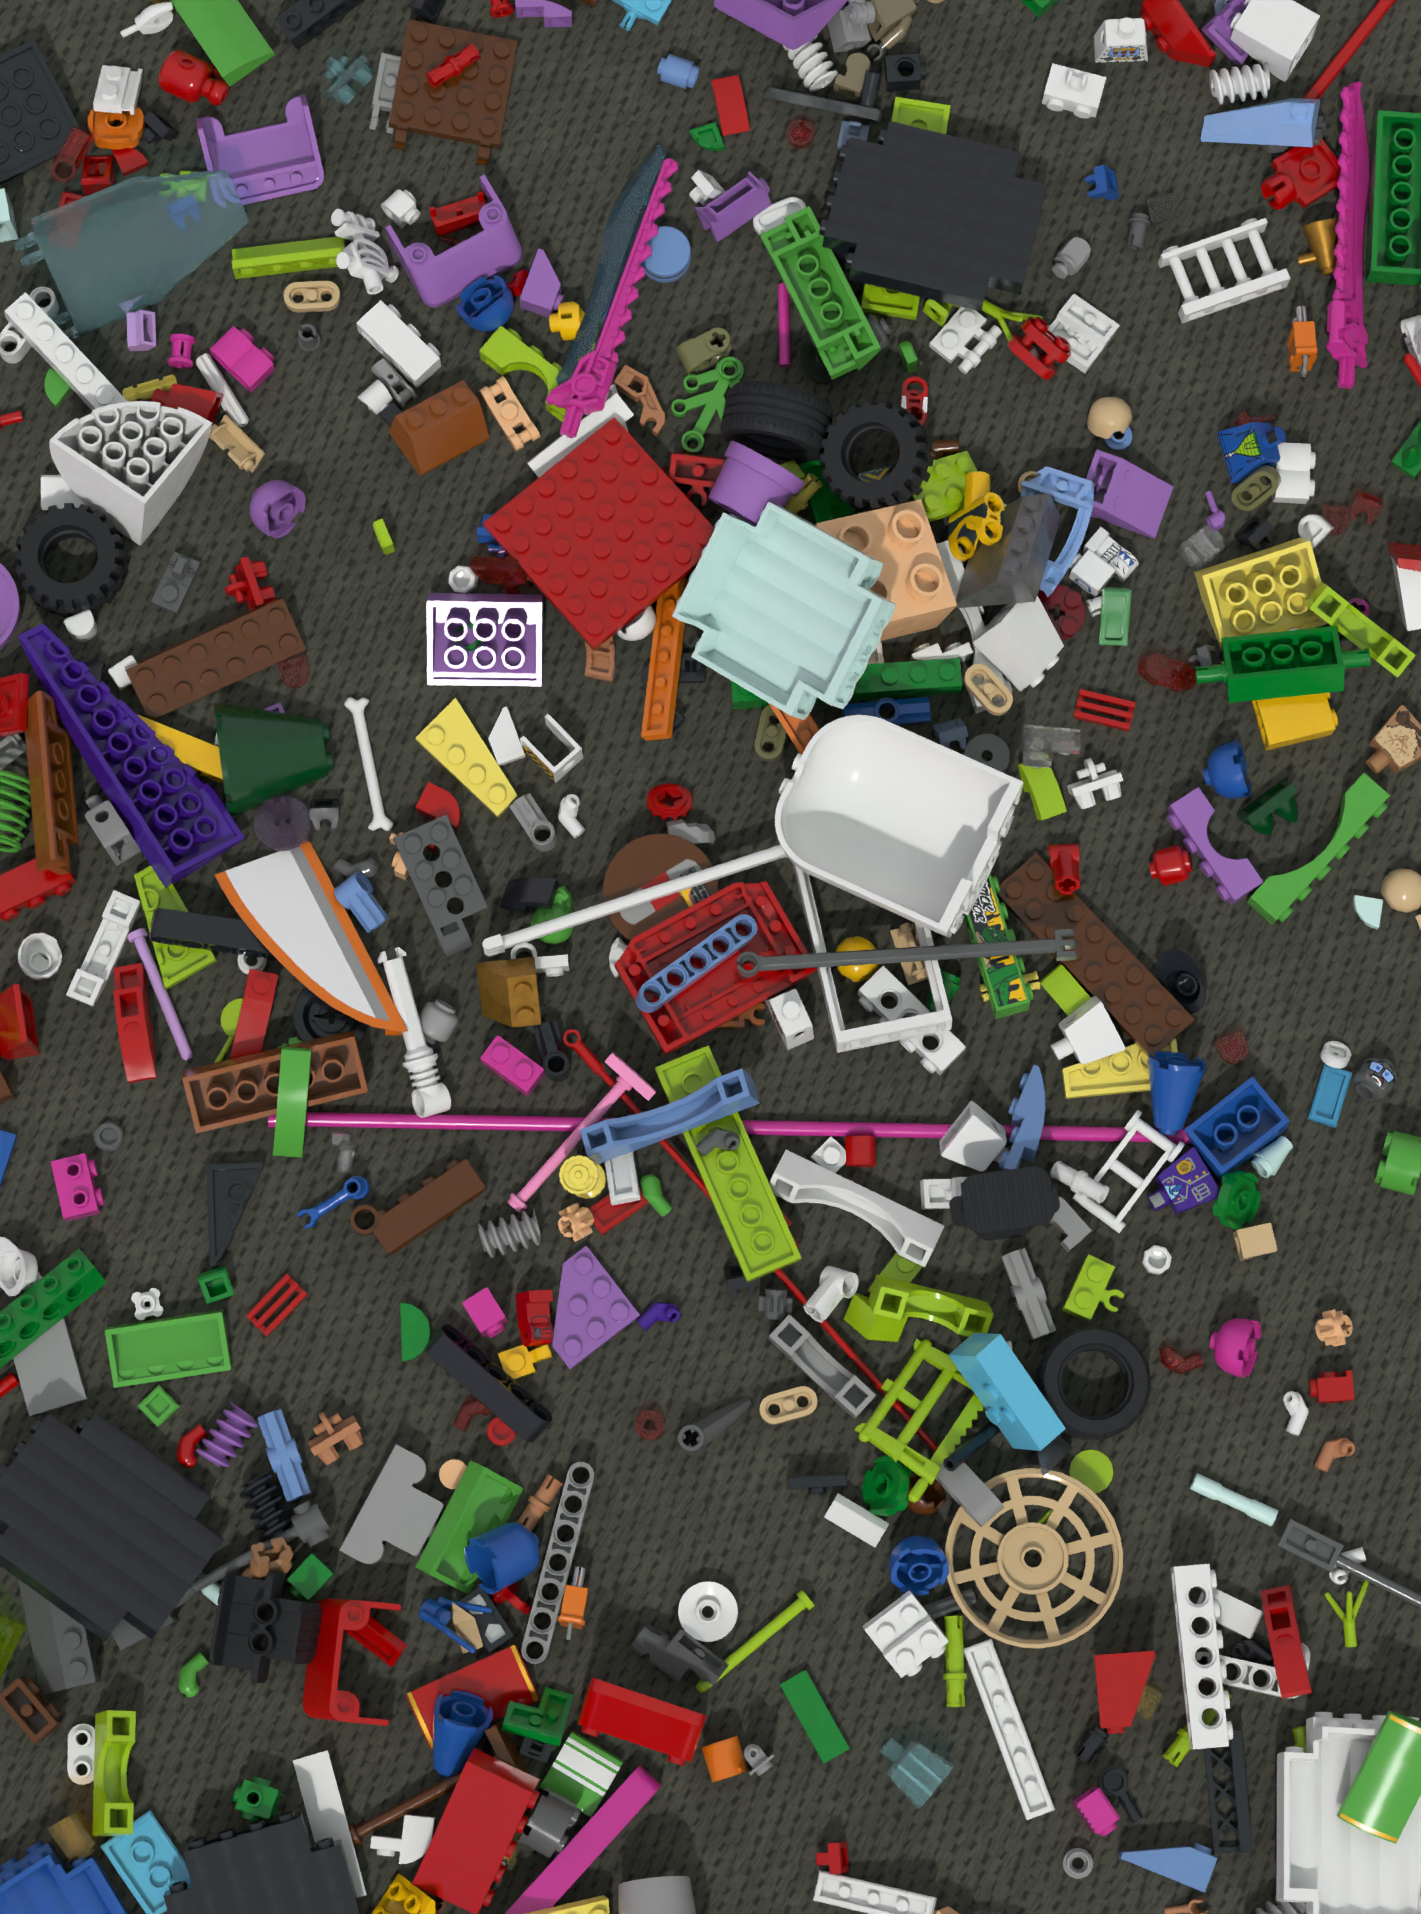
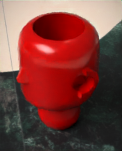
(191, 79)

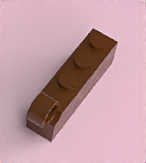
(423, 1209)

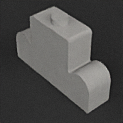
(394, 1511)

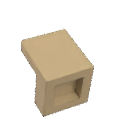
(1255, 1241)

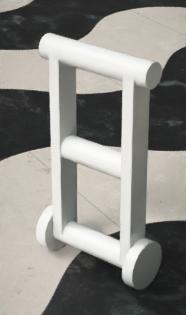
(1171, 1151)

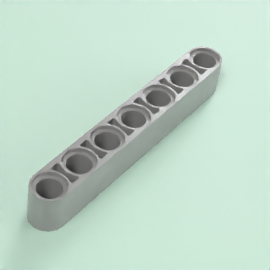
(561, 1577)

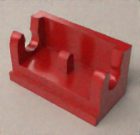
(457, 215)

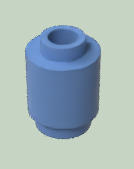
(678, 71)

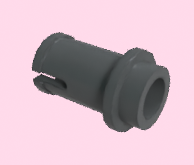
(1137, 233)
(308, 344)

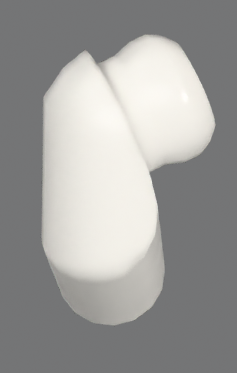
(568, 814)

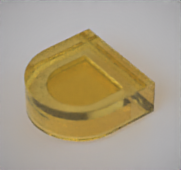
(1148, 1702)

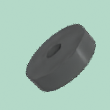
(991, 744)

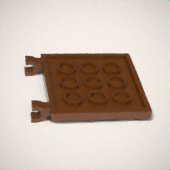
(462, 107)

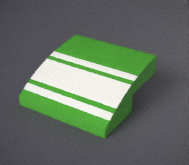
(582, 1772)

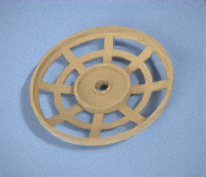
(1053, 1561)

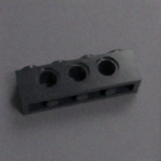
(312, 17)

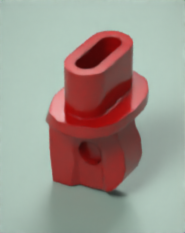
(509, 1594)

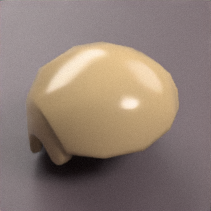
(1109, 416)
(1402, 890)

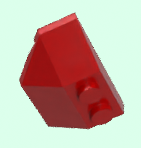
(1176, 32)

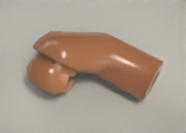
(1334, 1449)

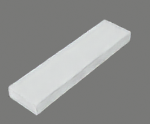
(589, 425)
(870, 1896)

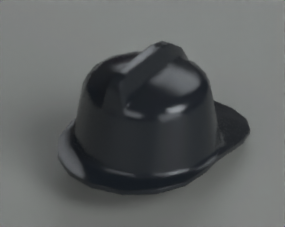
(1182, 979)

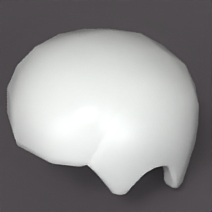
(640, 626)
(30, 956)

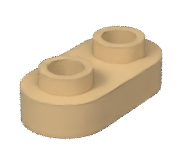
(312, 293)
(988, 690)
(788, 1405)

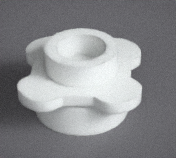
(154, 1308)

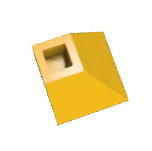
(405, 1899)

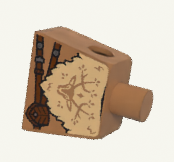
(1396, 743)

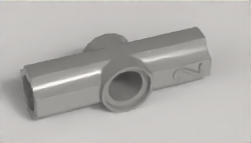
(1028, 1293)

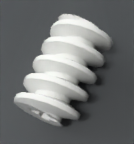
(811, 65)
(1240, 82)

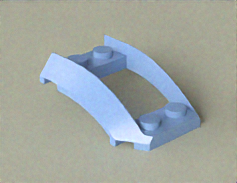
(1071, 492)

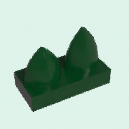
(1278, 799)

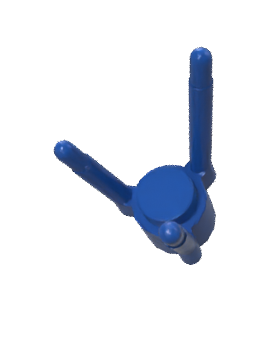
(438, 1615)

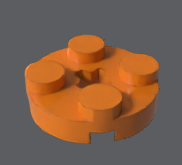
(118, 137)

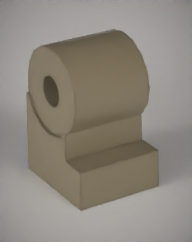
(852, 82)

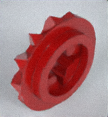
(676, 795)

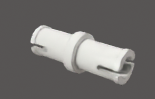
(1079, 1181)

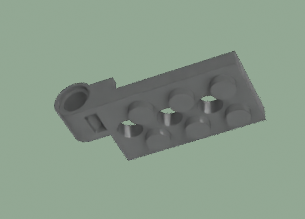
(446, 926)

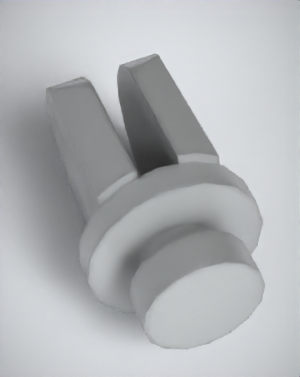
(1071, 257)

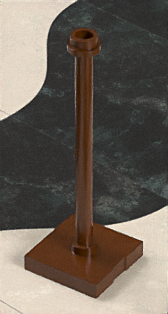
(503, 1750)

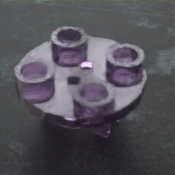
(285, 835)

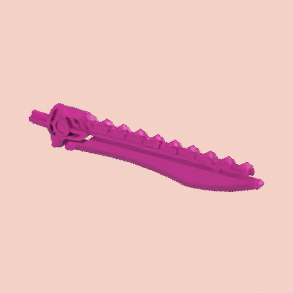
(1346, 310)

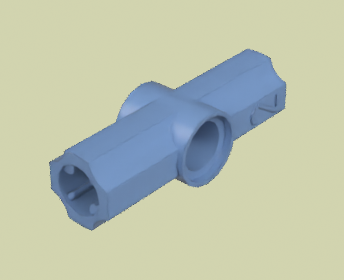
(284, 1455)

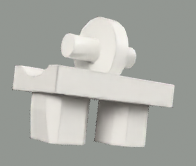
(1106, 781)

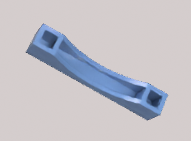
(629, 1133)

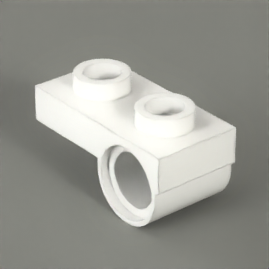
(551, 965)

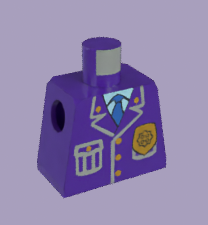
(1184, 1185)

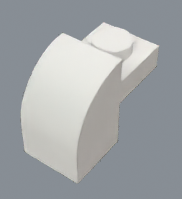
(414, 1842)

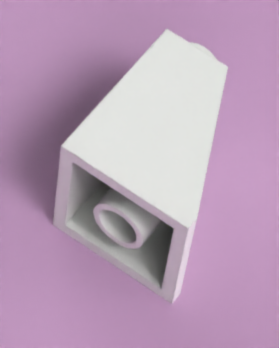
(1275, 33)
(1021, 643)

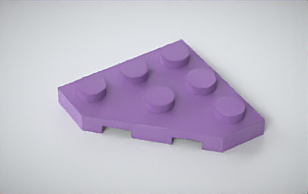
(588, 1308)

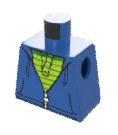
(1250, 447)

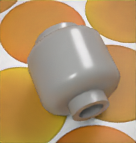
(438, 1021)

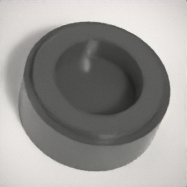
(109, 1137)

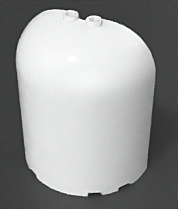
(895, 819)

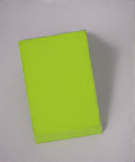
(872, 1325)

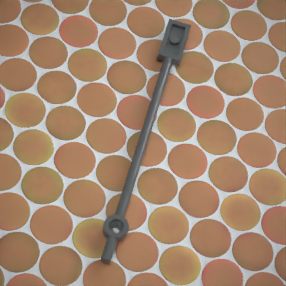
(1326, 1554)

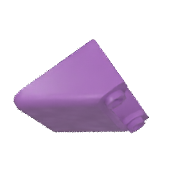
(266, 159)

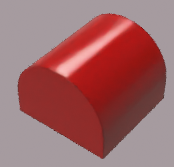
(860, 1151)

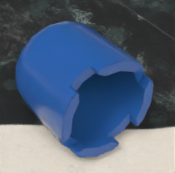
(502, 1556)

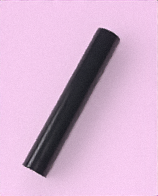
(971, 1446)

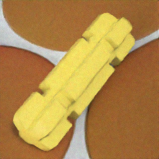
(146, 389)

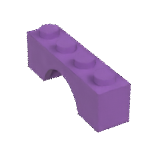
(1232, 876)

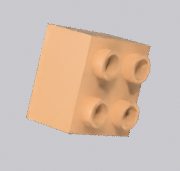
(911, 564)

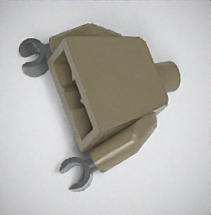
(890, 23)

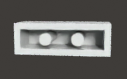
(399, 343)

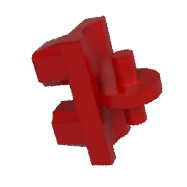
(245, 586)

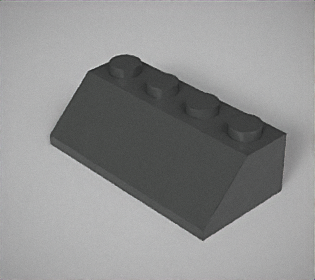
(59, 1645)

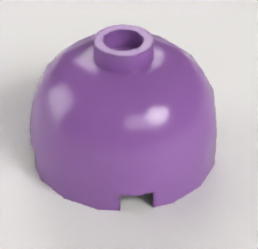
(275, 506)

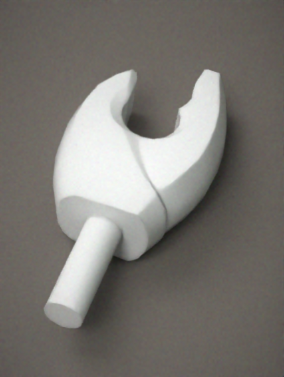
(151, 19)

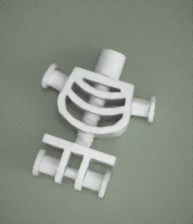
(362, 255)

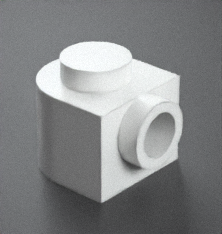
(401, 208)

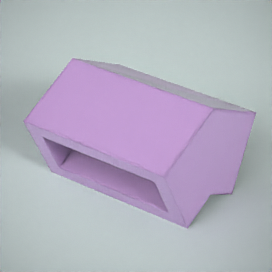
(141, 330)

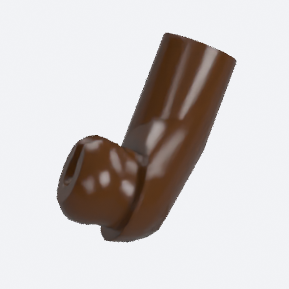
(943, 447)

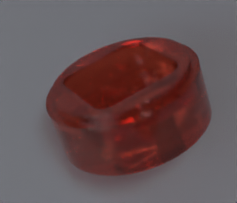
(800, 133)

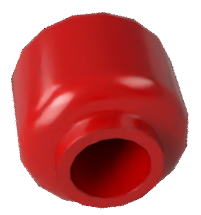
(1171, 865)

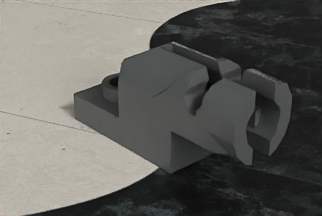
(678, 1655)

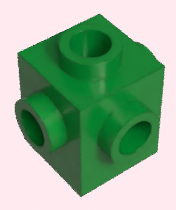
(267, 1803)

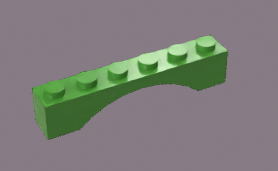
(1279, 891)

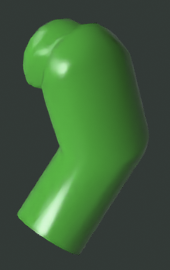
(187, 1675)

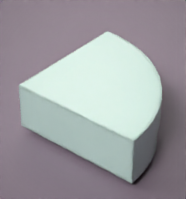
(1368, 910)

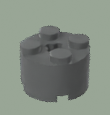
(548, 1823)

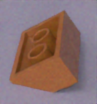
(440, 428)

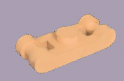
(509, 413)

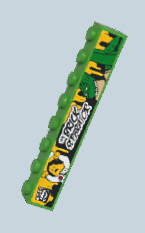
(1002, 973)

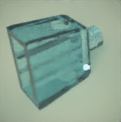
(915, 1770)

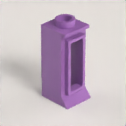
(735, 206)

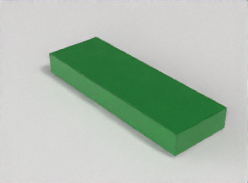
(814, 1716)

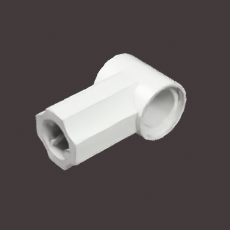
(834, 1285)

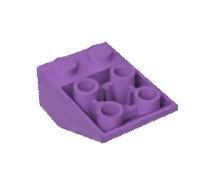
(1127, 494)

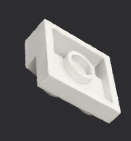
(906, 1635)

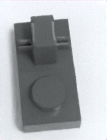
(176, 583)

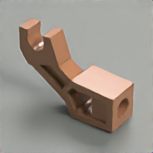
(651, 408)

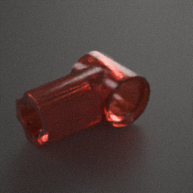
(72, 152)

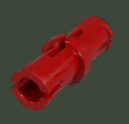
(453, 65)

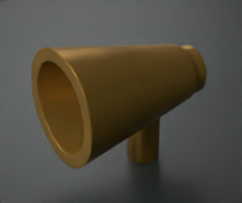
(1322, 242)

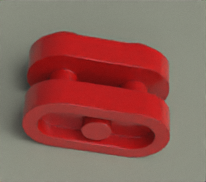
(1055, 347)

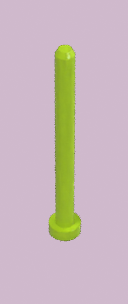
(762, 1636)

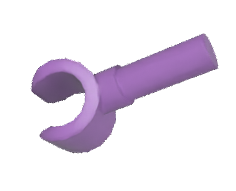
(1217, 518)

